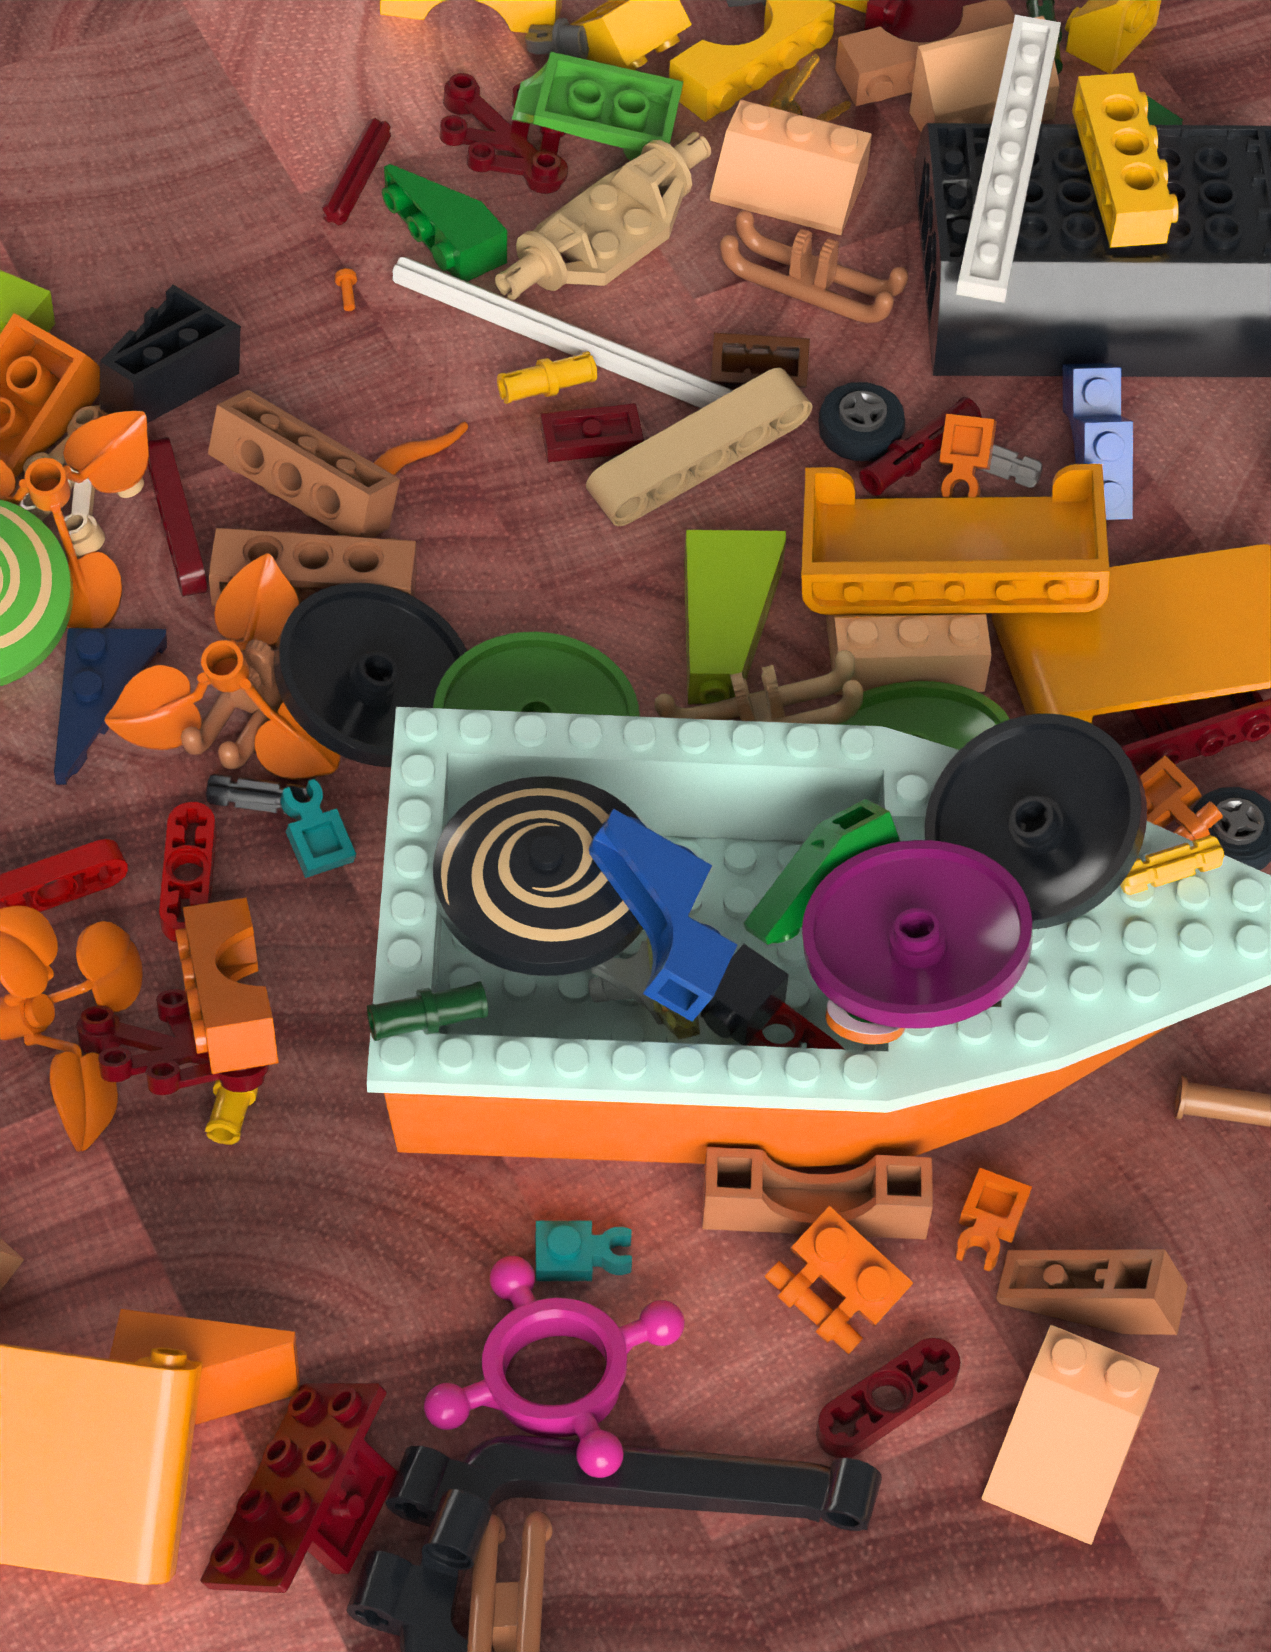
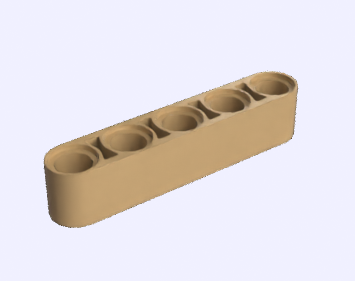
(698, 446)

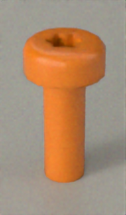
(346, 279)

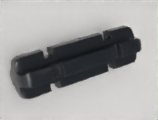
(250, 793)

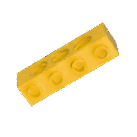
(1124, 160)

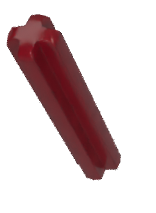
(356, 171)

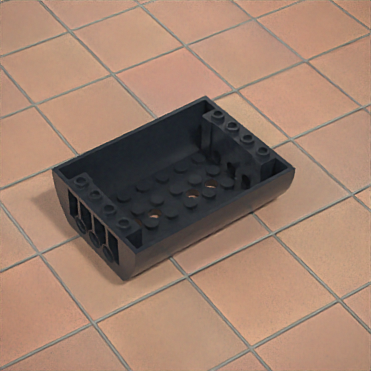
(1074, 300)

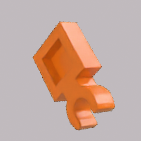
(966, 446)
(991, 1213)

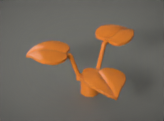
(114, 458)
(160, 701)
(113, 974)

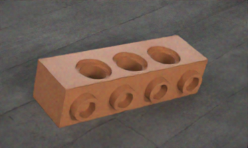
(303, 466)
(314, 560)

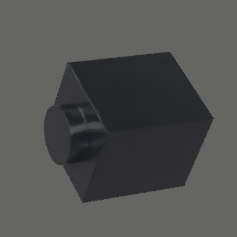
(746, 996)

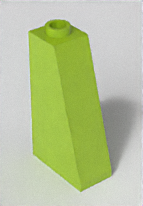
(727, 602)

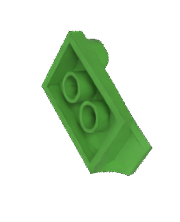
(600, 102)

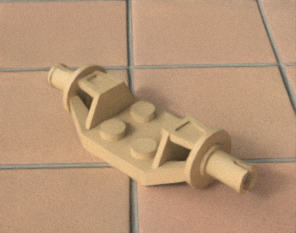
(608, 222)

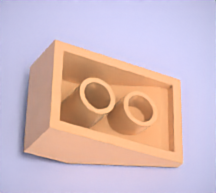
(1070, 1434)

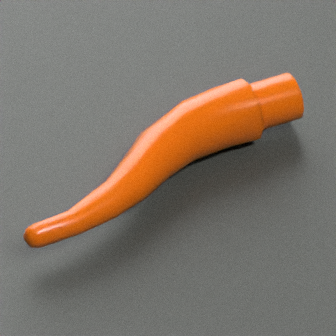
(408, 452)

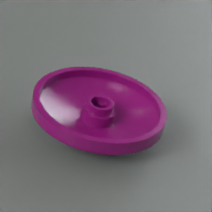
(917, 934)

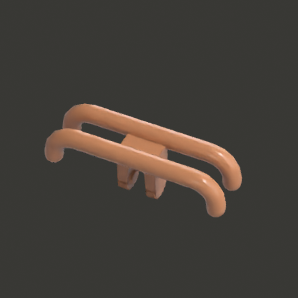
(810, 274)
(262, 677)
(509, 1612)

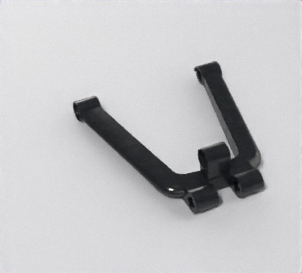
(460, 1497)

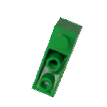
(450, 224)
(829, 845)

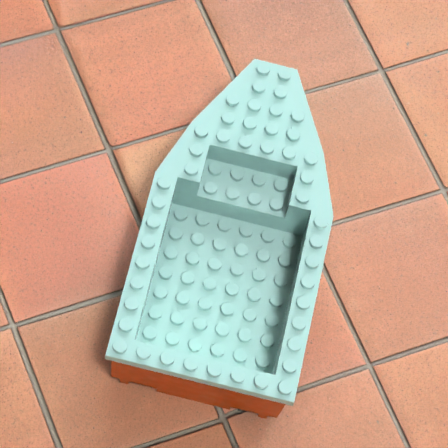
(612, 1084)

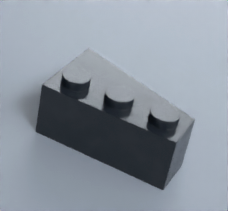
(169, 358)

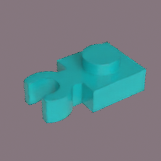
(316, 836)
(570, 1250)

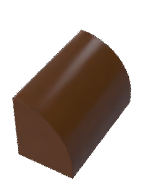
(745, 357)

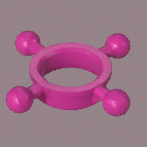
(598, 1450)

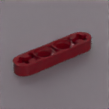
(176, 518)

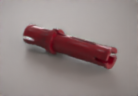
(884, 473)

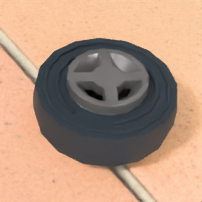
(864, 403)
(1243, 813)

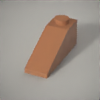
(1097, 1288)

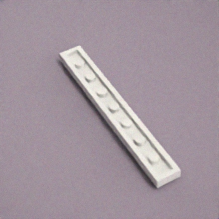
(1008, 160)

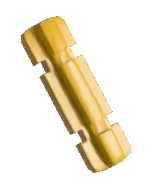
(1173, 864)

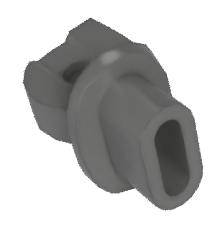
(558, 38)

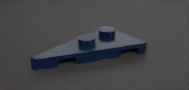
(95, 673)

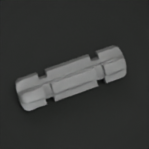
(1006, 464)

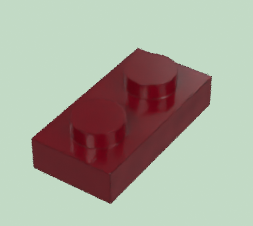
(590, 432)

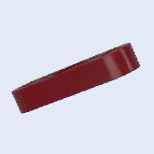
(880, 1421)

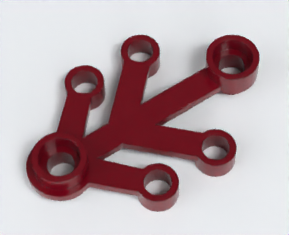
(541, 169)
(103, 1033)

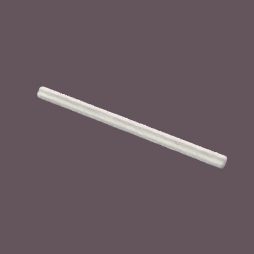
(556, 333)

